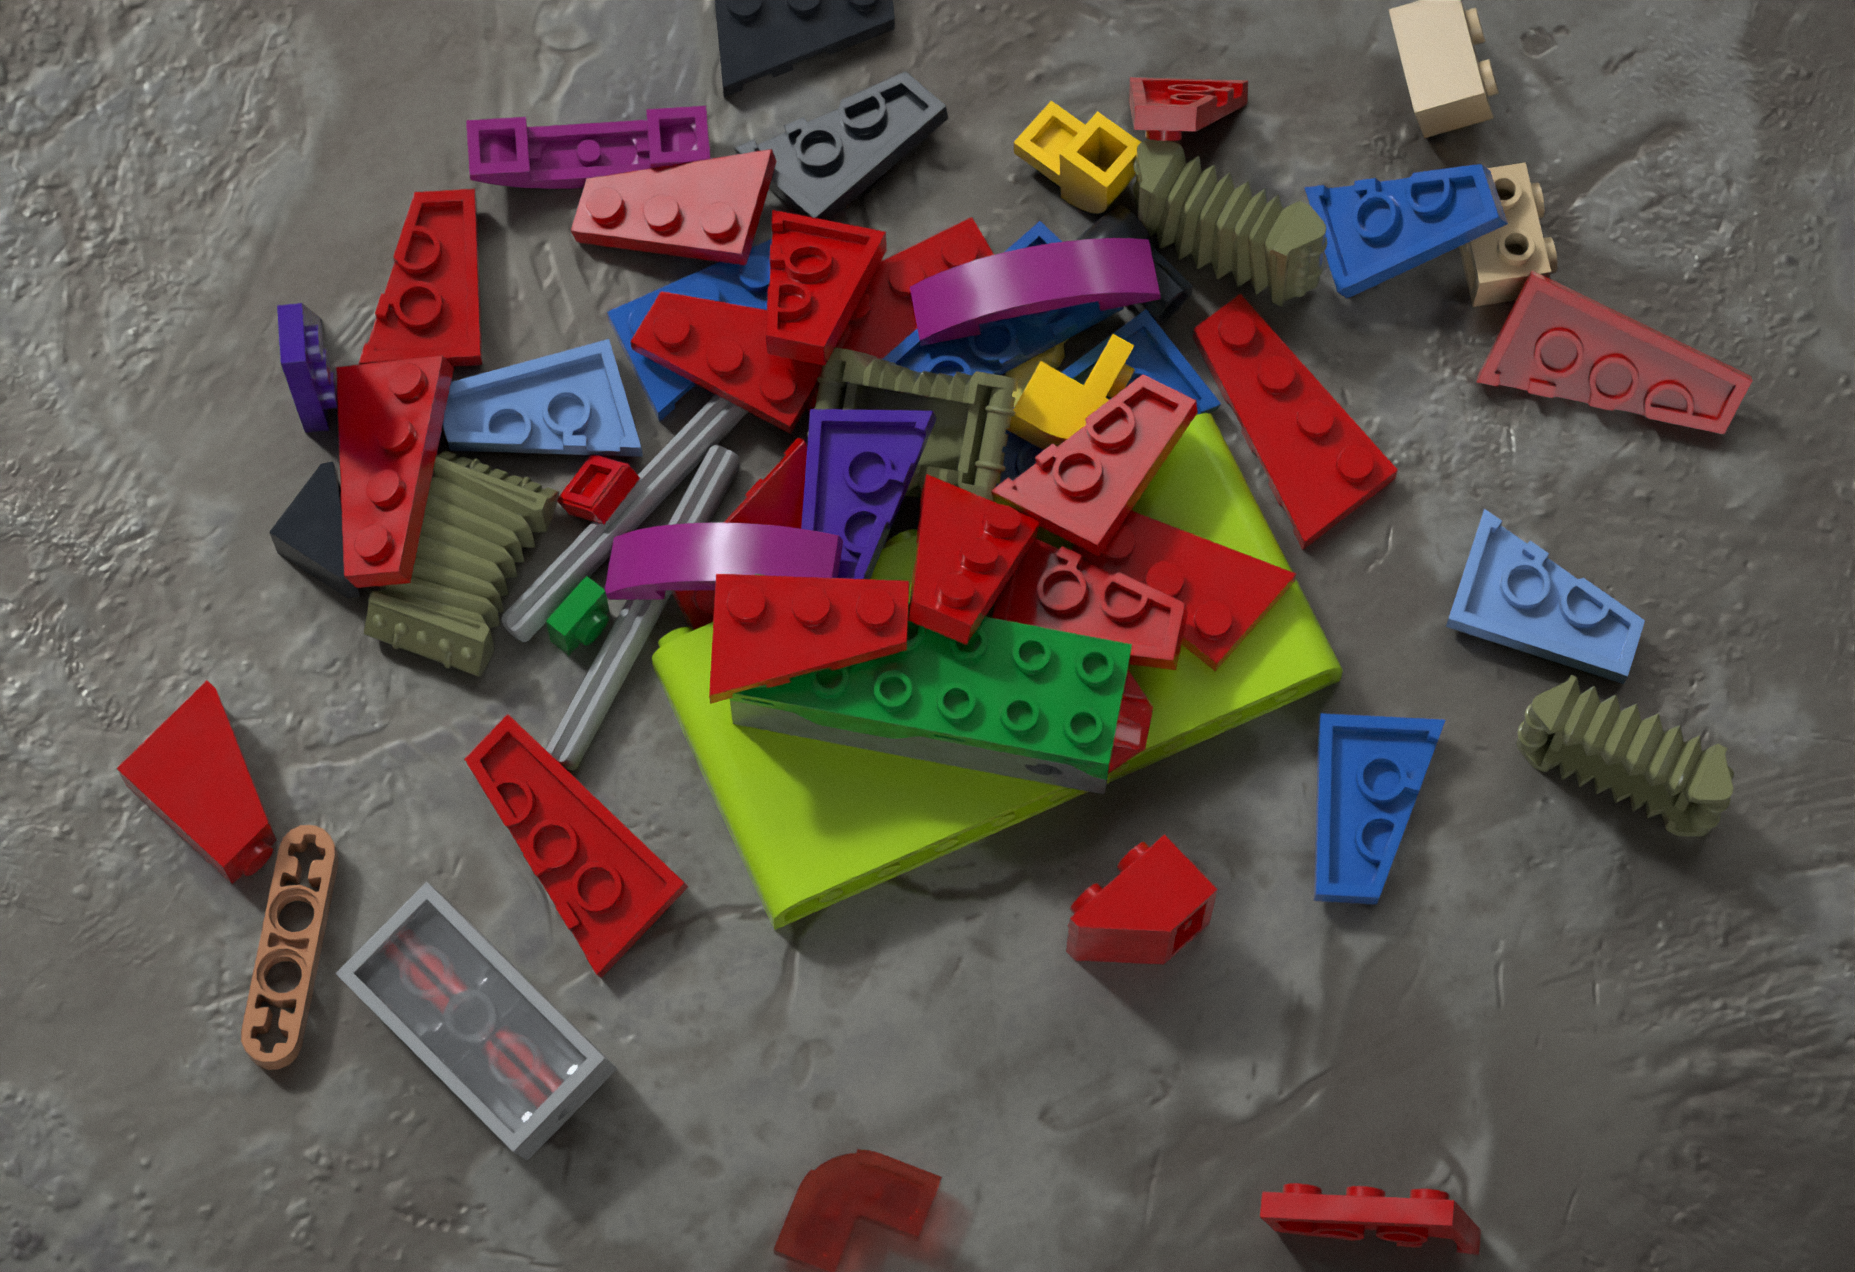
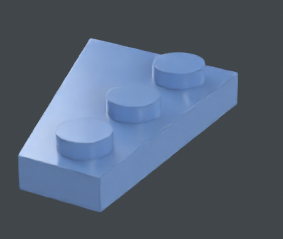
(545, 407)
(1535, 606)

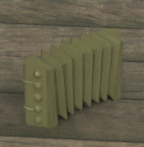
(1227, 224)
(968, 410)
(463, 555)
(1628, 756)

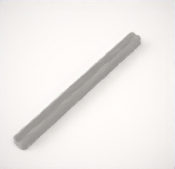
(596, 541)
(635, 622)

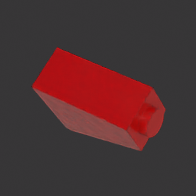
(202, 786)

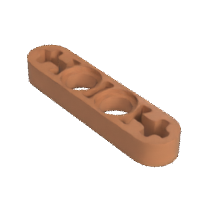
(297, 947)

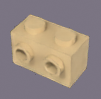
(1442, 64)
(1503, 259)

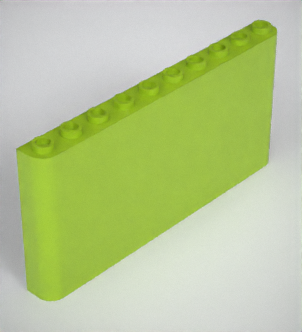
(842, 818)

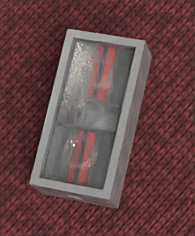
(476, 1021)

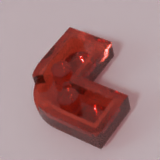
(851, 1188)

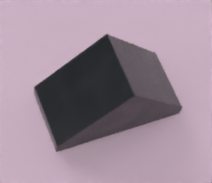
(312, 531)

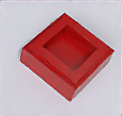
(598, 489)

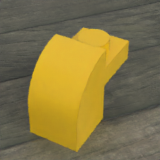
(1085, 160)
(1057, 405)

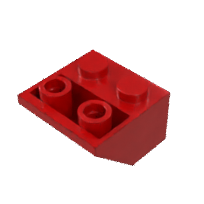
(1144, 911)

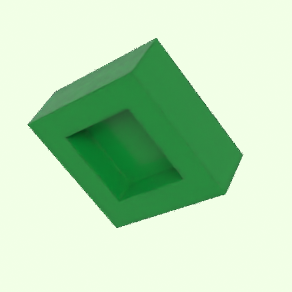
(579, 617)

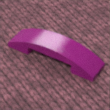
(566, 155)
(1033, 281)
(691, 554)

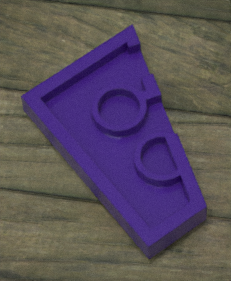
(306, 365)
(859, 476)

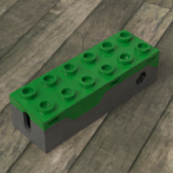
(1003, 704)

